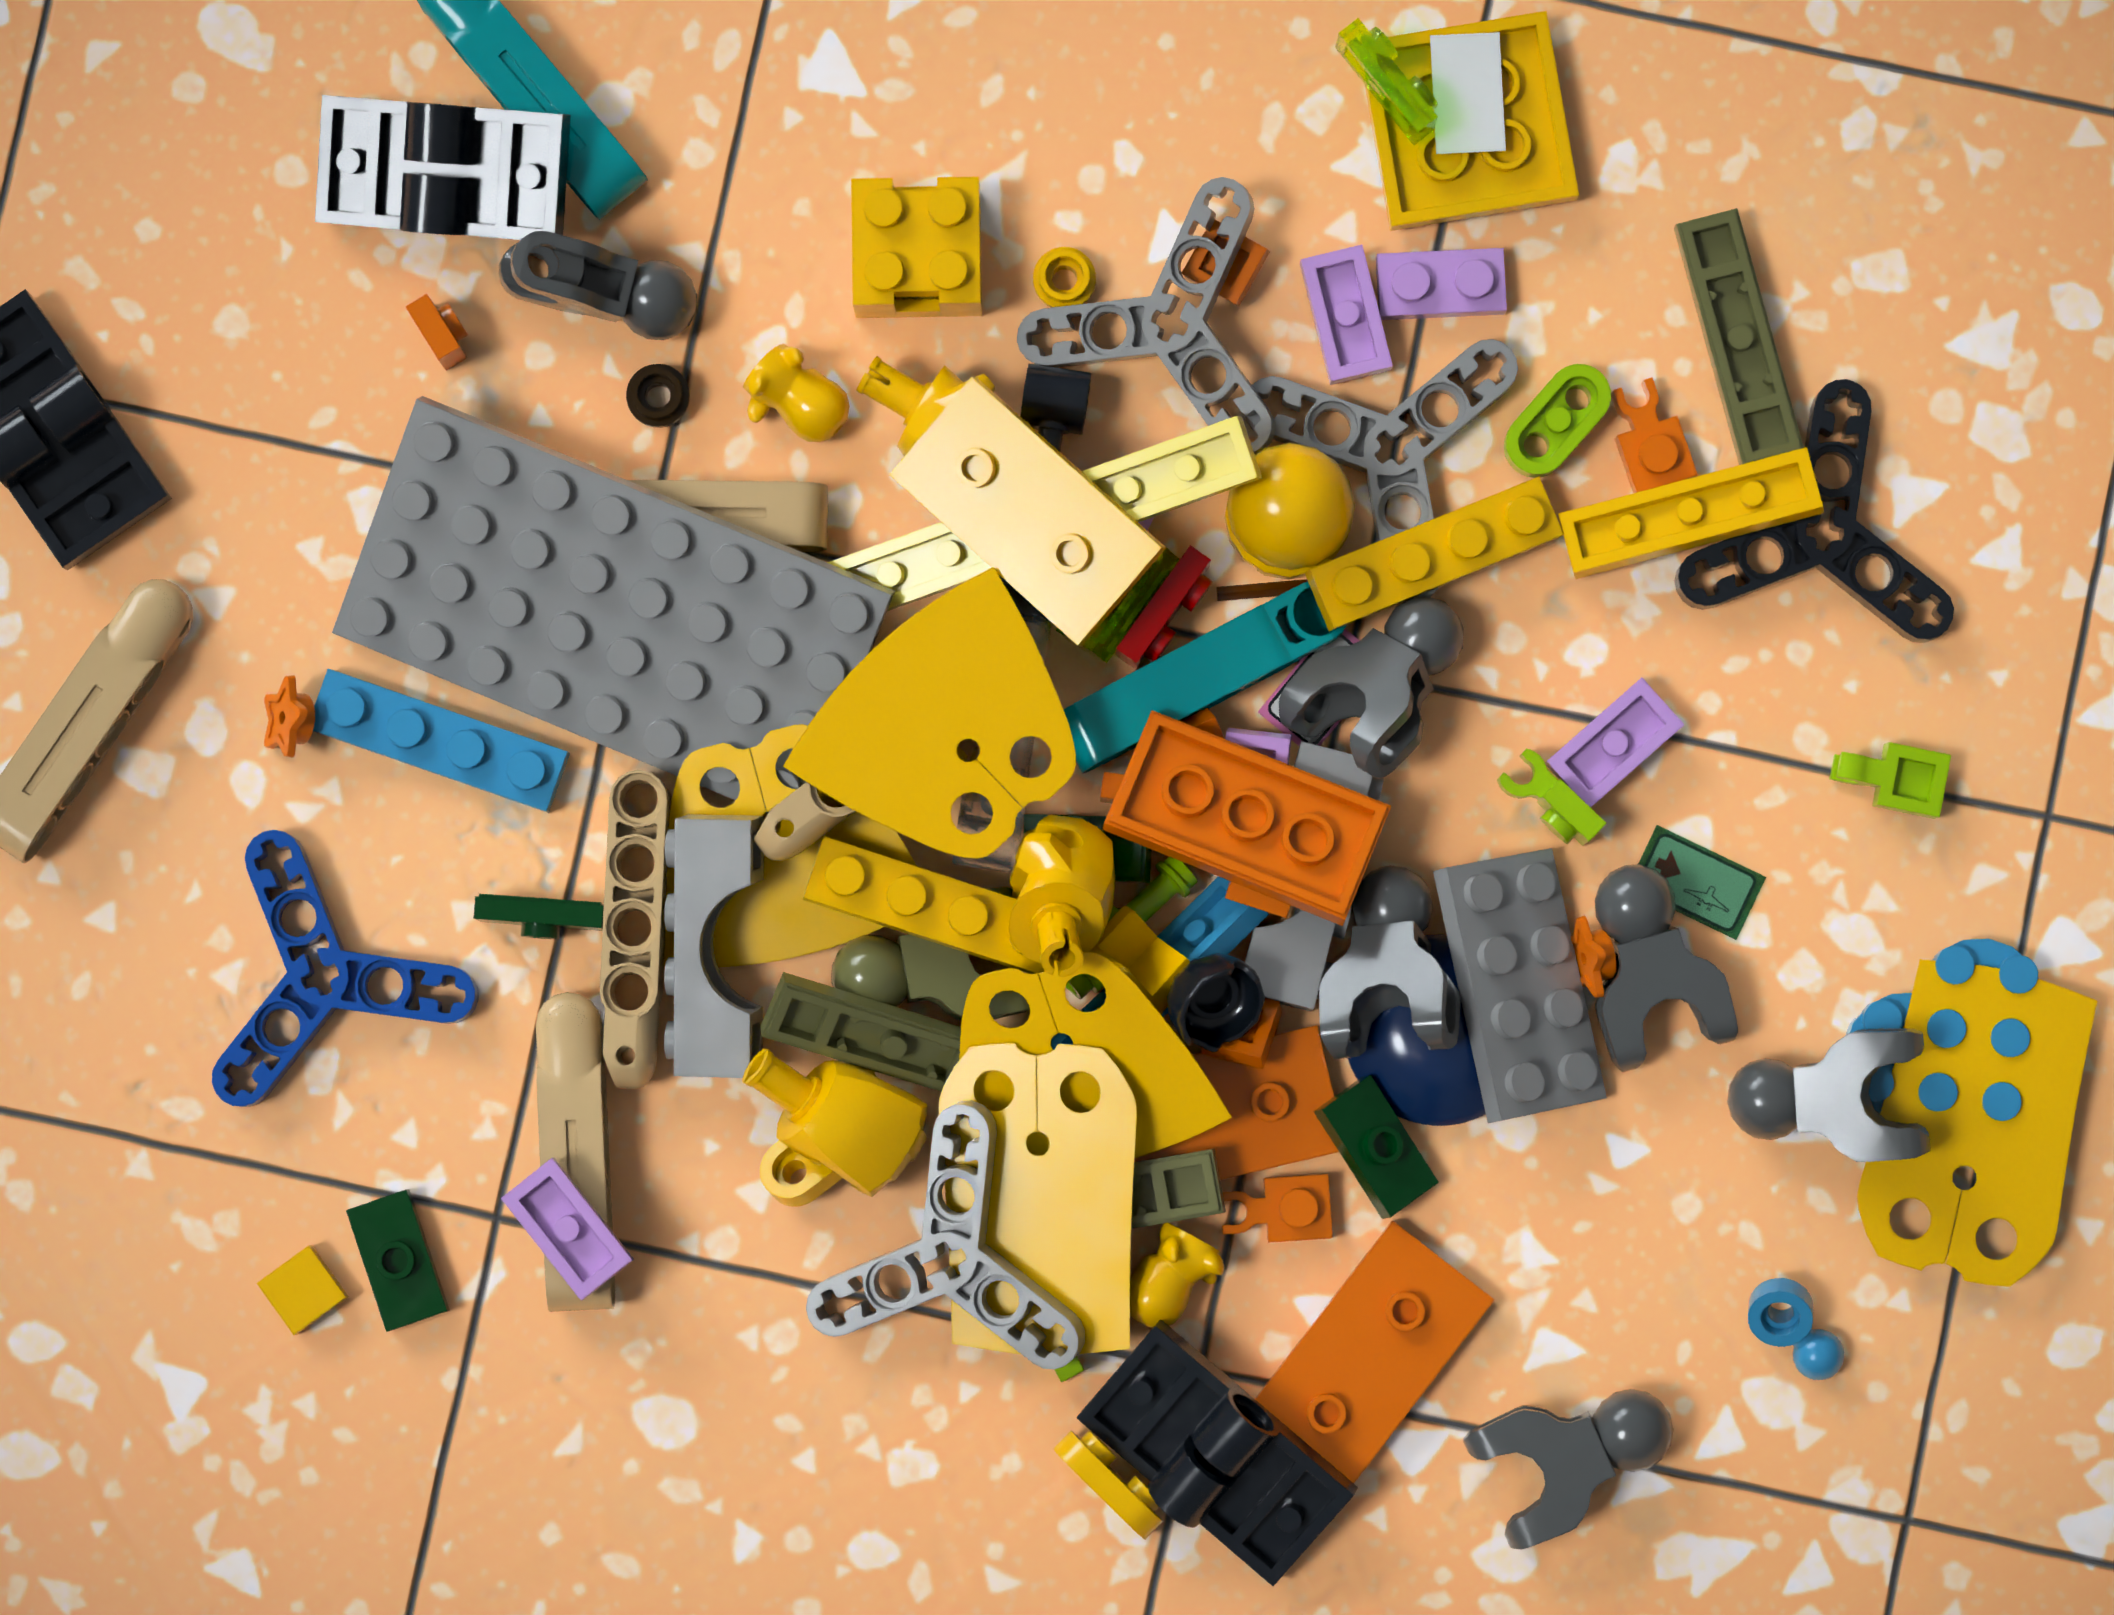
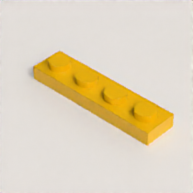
(1691, 513)
(1433, 553)
(915, 902)

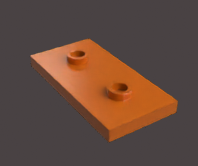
(1246, 817)
(1268, 1108)
(1373, 1350)

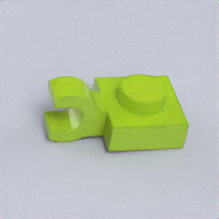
(1903, 779)
(1565, 811)

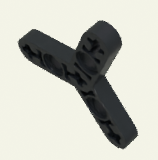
(1841, 555)

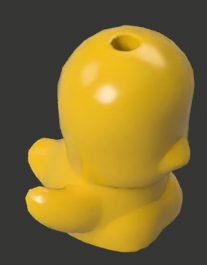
(803, 397)
(1166, 1278)

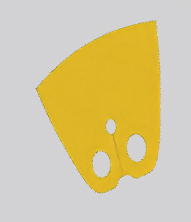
(937, 679)
(770, 917)
(1166, 1080)

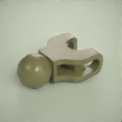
(915, 972)

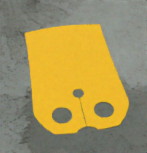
(2015, 1160)
(1055, 1213)

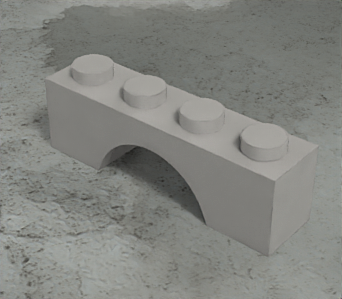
(1294, 952)
(712, 1025)

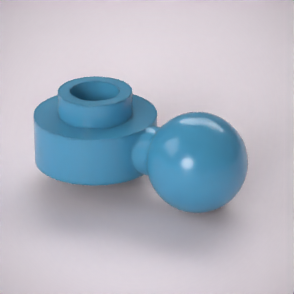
(1815, 1351)

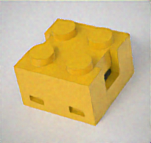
(916, 248)

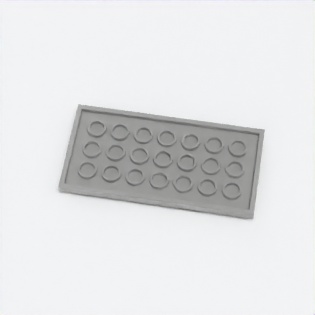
(598, 599)

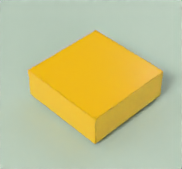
(302, 1290)

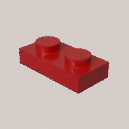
(1150, 631)

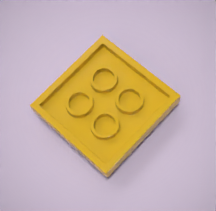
(1538, 158)

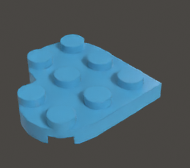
(1948, 1028)

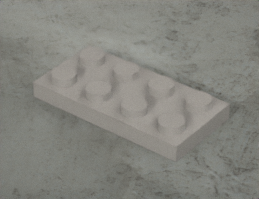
(1519, 985)

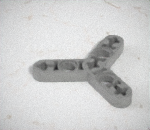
(1141, 313)
(1367, 426)
(977, 1272)

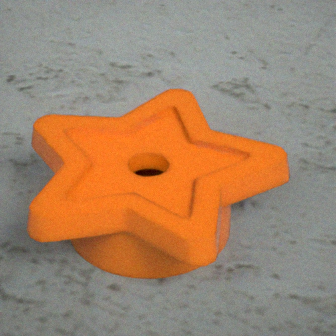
(289, 717)
(1594, 956)

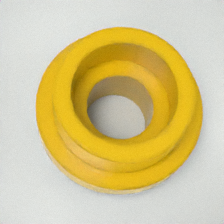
(1060, 259)

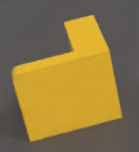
(1141, 955)

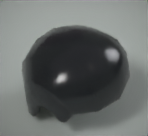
(1215, 1000)

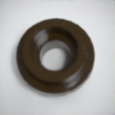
(651, 377)

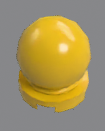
(1292, 514)

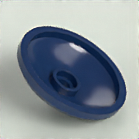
(1417, 1081)

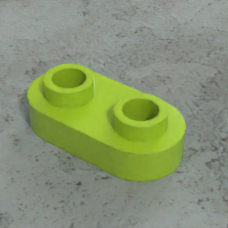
(1556, 421)

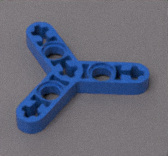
(311, 1004)

